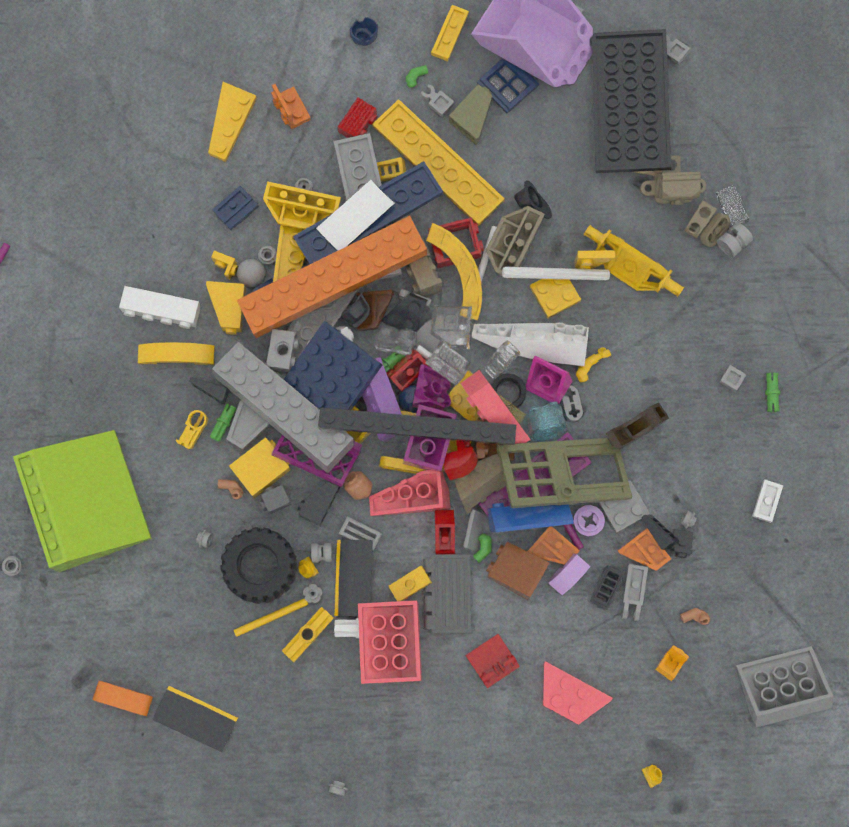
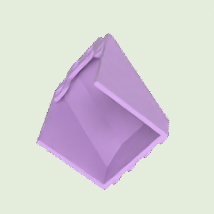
(538, 36)

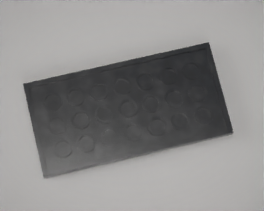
(631, 101)

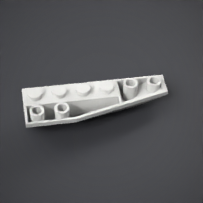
(545, 340)

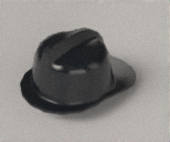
(530, 197)
(357, 312)

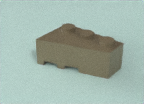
(424, 276)
(481, 482)

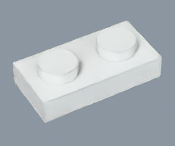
(767, 501)

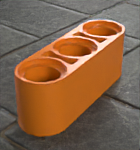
(122, 698)

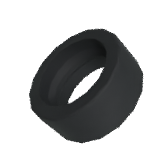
(516, 380)

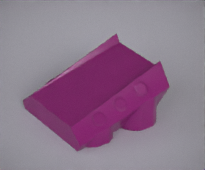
(431, 389)

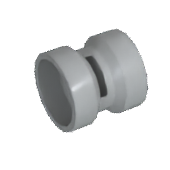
(316, 552)

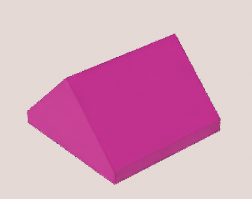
(548, 380)

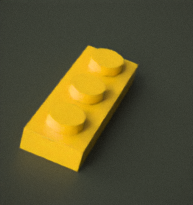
(449, 33)

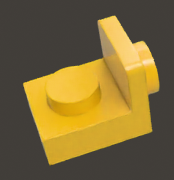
(222, 261)

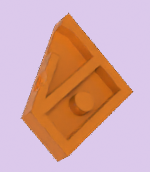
(553, 547)
(645, 551)

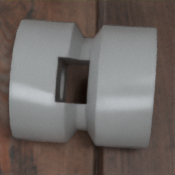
(732, 242)

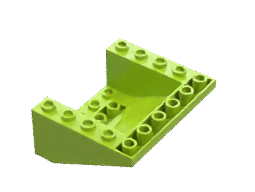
(82, 499)

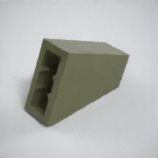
(472, 113)

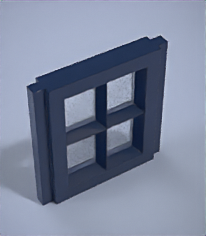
(508, 84)

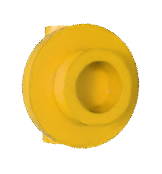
(307, 568)
(653, 775)

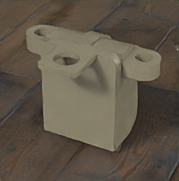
(674, 185)

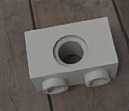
(279, 340)

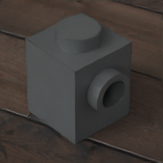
(274, 499)

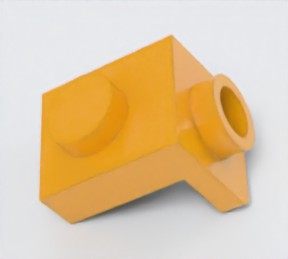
(672, 662)

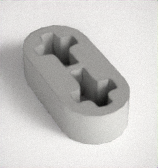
(576, 402)

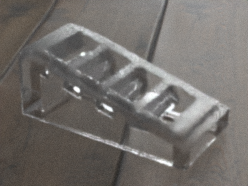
(501, 359)

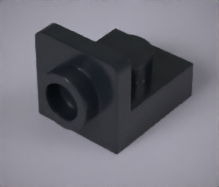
(684, 547)

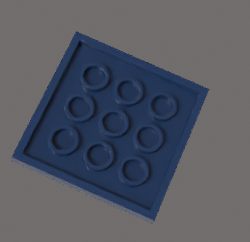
(332, 370)

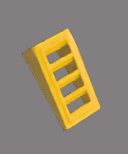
(393, 163)

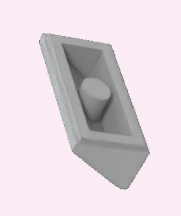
(474, 530)

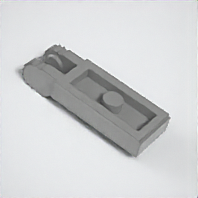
(634, 589)

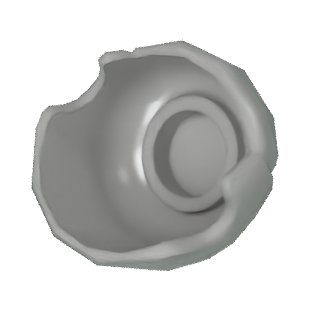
(251, 273)

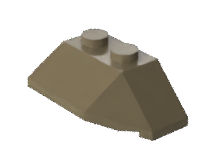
(513, 238)

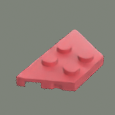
(570, 695)

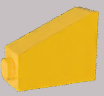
(224, 299)

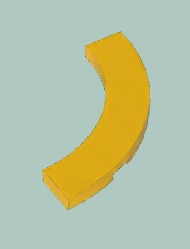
(463, 262)

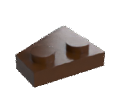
(378, 304)

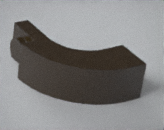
(637, 426)

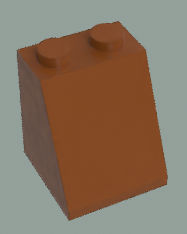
(517, 570)

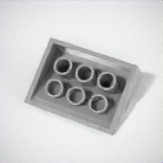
(784, 686)

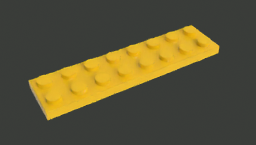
(452, 173)

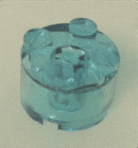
(545, 421)

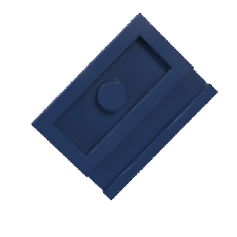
(235, 208)

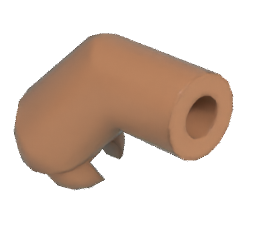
(233, 487)
(696, 614)

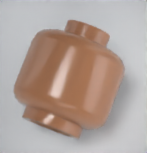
(358, 485)

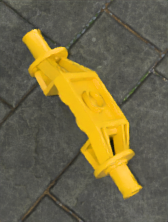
(632, 265)

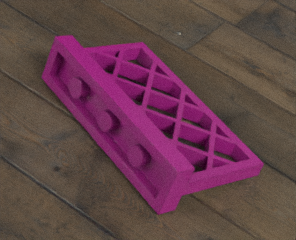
(354, 452)

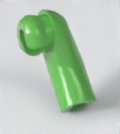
(414, 74)
(485, 547)

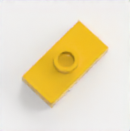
(410, 584)

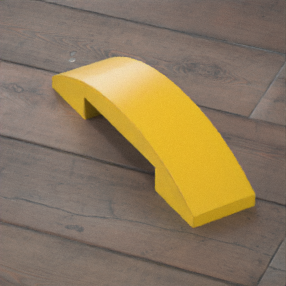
(176, 353)

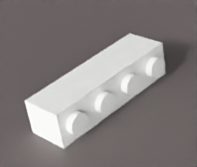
(160, 307)

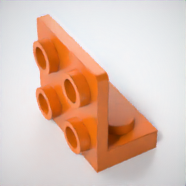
(290, 106)

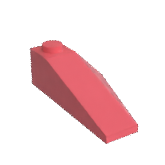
(418, 494)

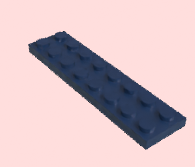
(407, 191)

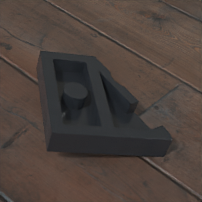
(407, 313)

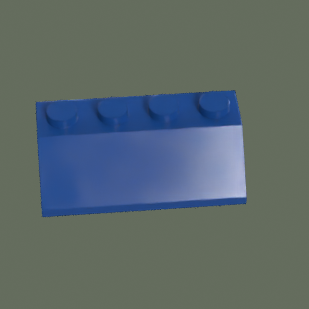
(505, 518)

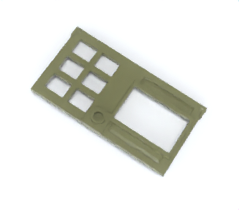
(560, 474)

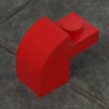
(460, 462)

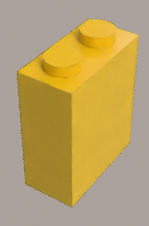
(258, 467)

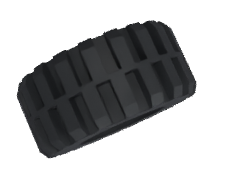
(232, 565)

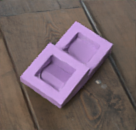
(568, 576)

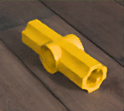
(298, 644)

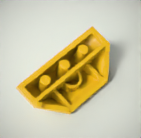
(298, 206)

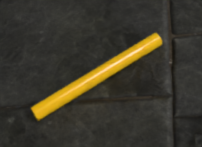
(270, 617)

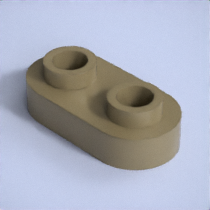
(715, 229)

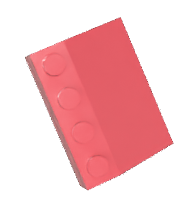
(389, 642)

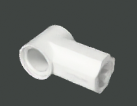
(347, 628)

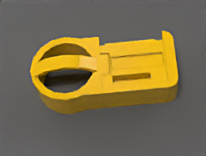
(191, 433)

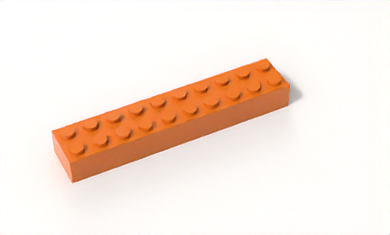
(332, 277)

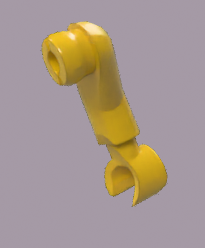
(582, 371)

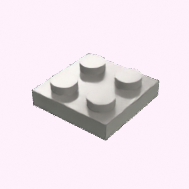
(624, 512)

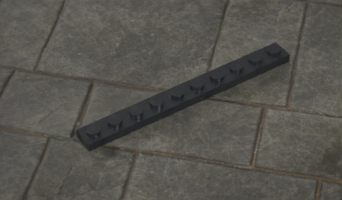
(417, 426)

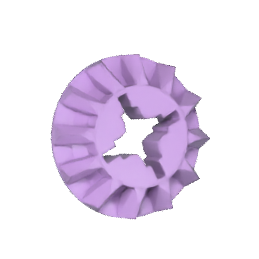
(598, 519)

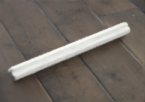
(555, 273)

